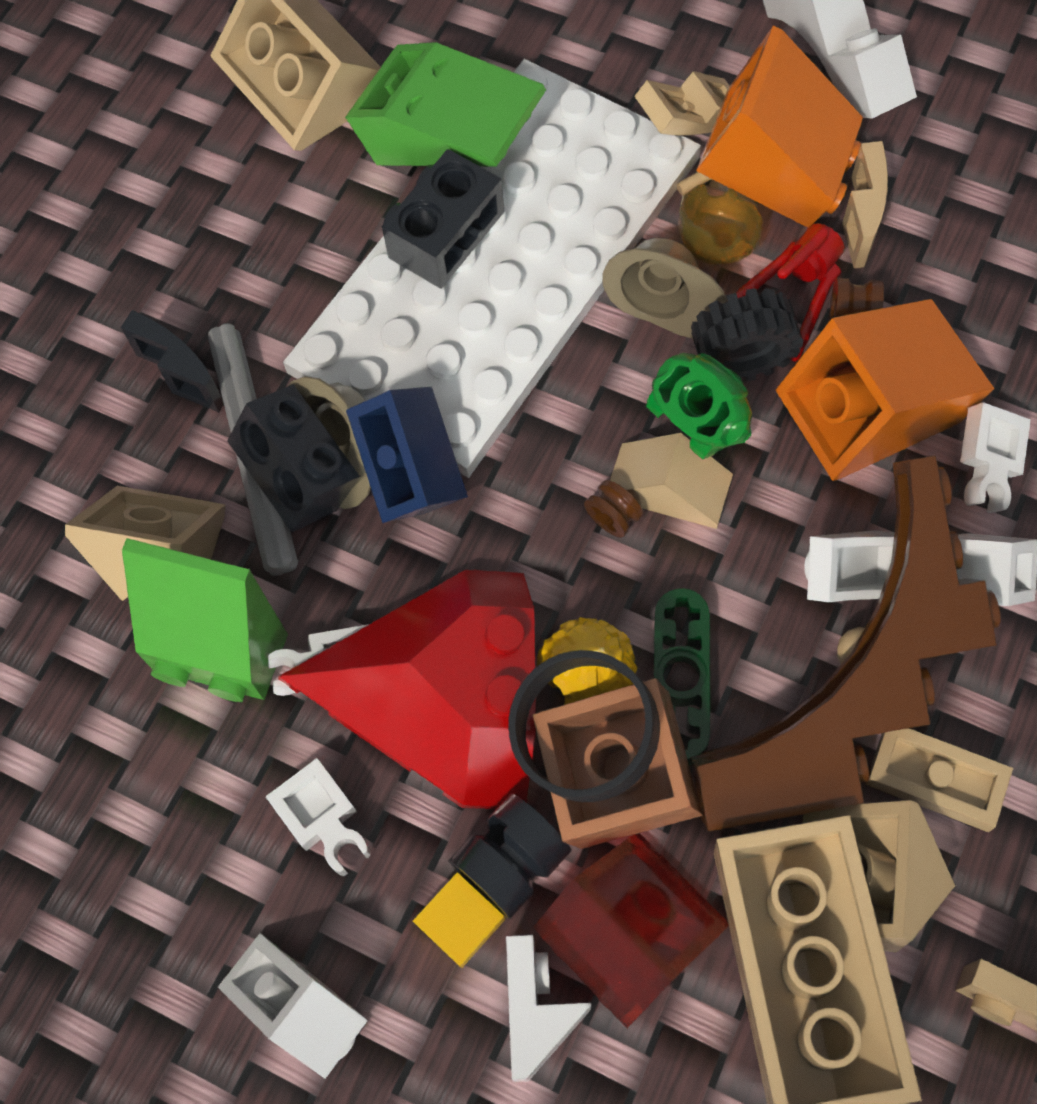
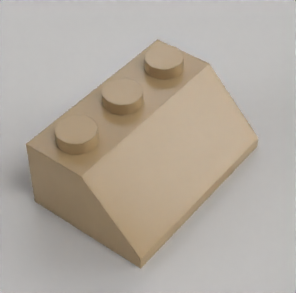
(294, 66)

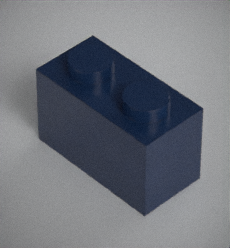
(406, 453)

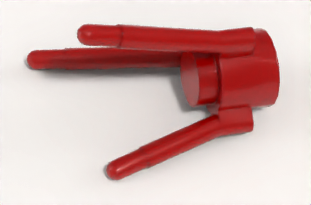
(807, 259)

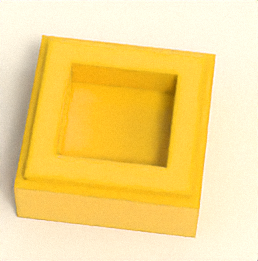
(459, 920)

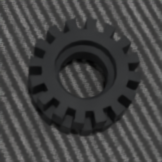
(749, 332)

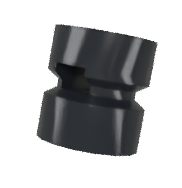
(510, 855)

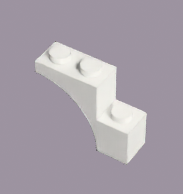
(861, 63)
(858, 562)

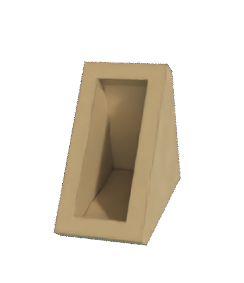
(673, 479)

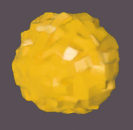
(591, 636)

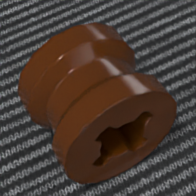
(853, 298)

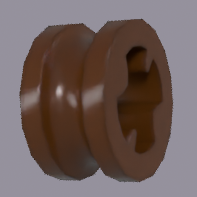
(613, 508)

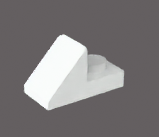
(534, 1028)

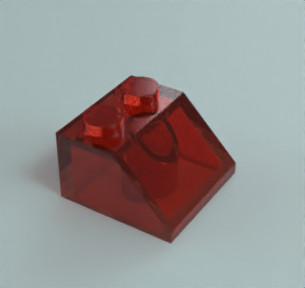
(630, 927)

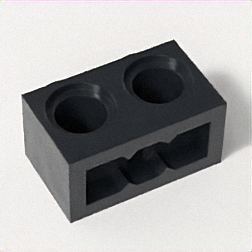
(451, 223)
(292, 457)

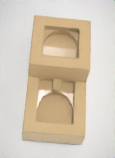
(686, 108)
(866, 202)

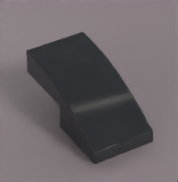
(175, 360)

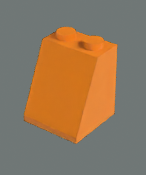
(783, 134)
(881, 385)

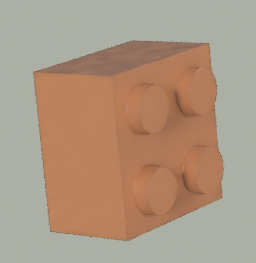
(594, 743)

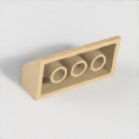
(814, 967)

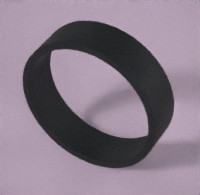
(530, 689)

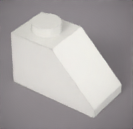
(292, 1006)

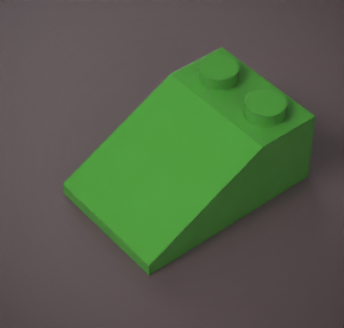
(201, 621)

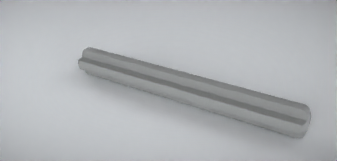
(236, 390)

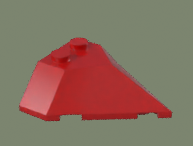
(438, 684)

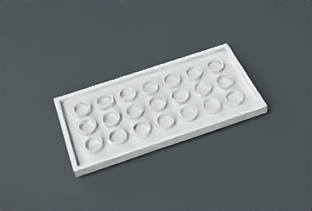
(574, 195)

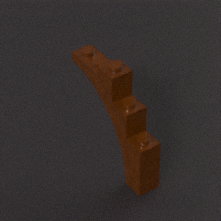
(922, 613)

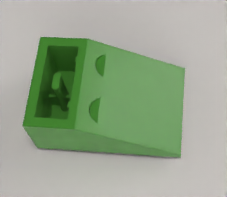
(438, 101)

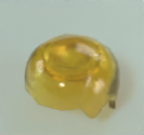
(718, 227)

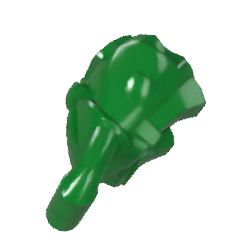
(702, 402)

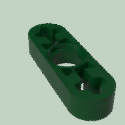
(697, 634)

